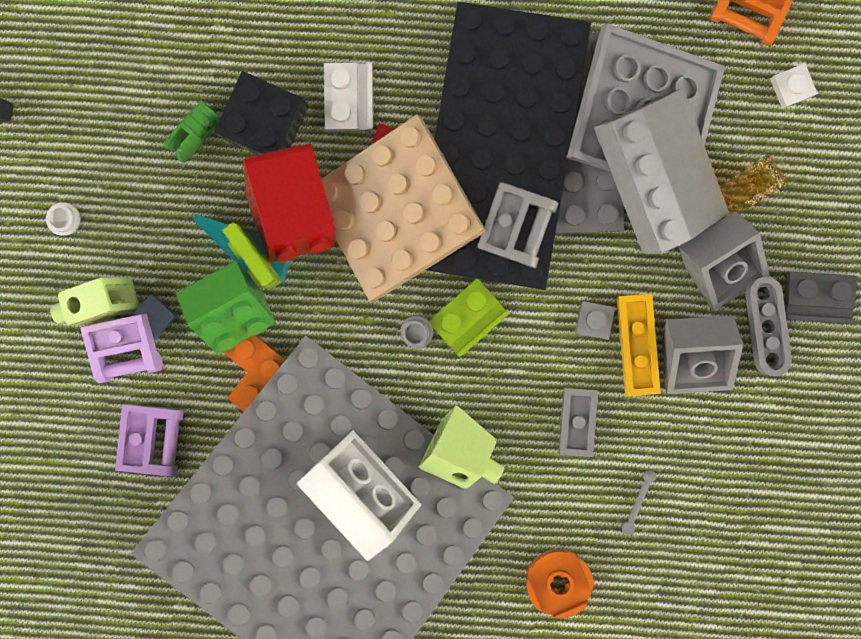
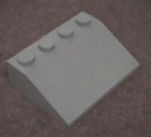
(662, 172)

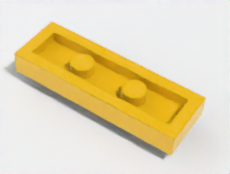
(638, 345)

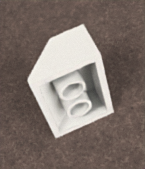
(360, 495)

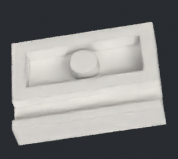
(348, 97)

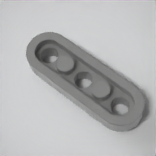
(776, 339)

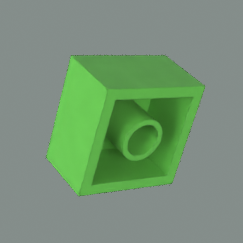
(225, 308)

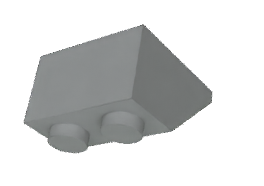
(725, 259)
(701, 354)

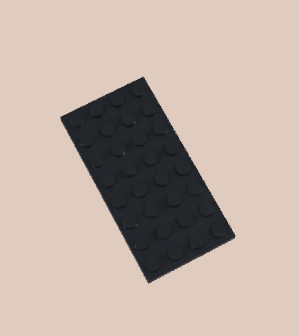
(509, 121)

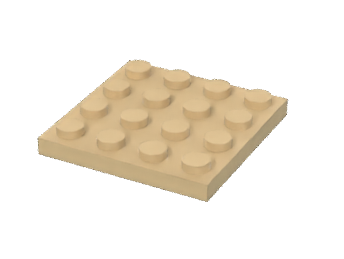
(398, 209)

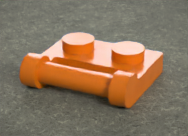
(773, 9)

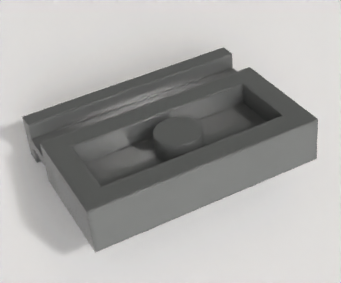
(820, 297)

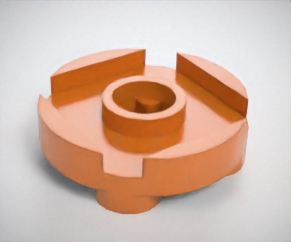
(551, 600)

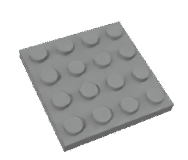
(631, 73)

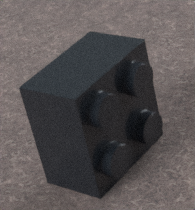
(261, 116)

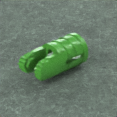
(192, 131)

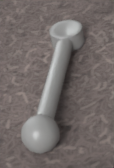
(628, 526)

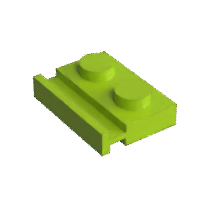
(245, 248)
(468, 317)

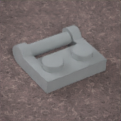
(506, 221)

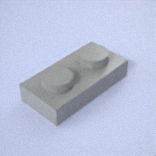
(578, 422)

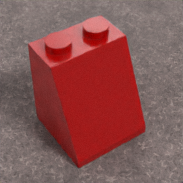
(288, 203)

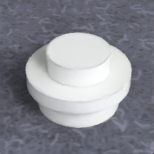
(63, 219)

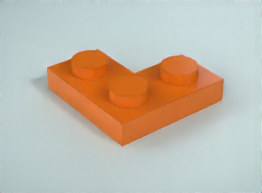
(260, 362)

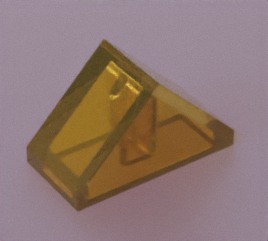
(752, 184)

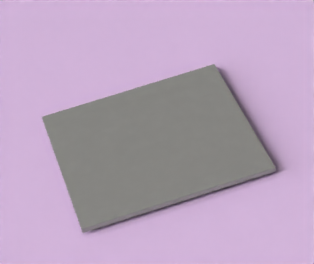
(265, 554)

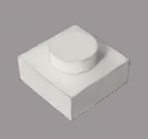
(793, 86)

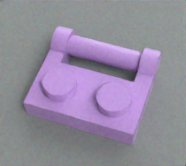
(119, 337)
(138, 436)

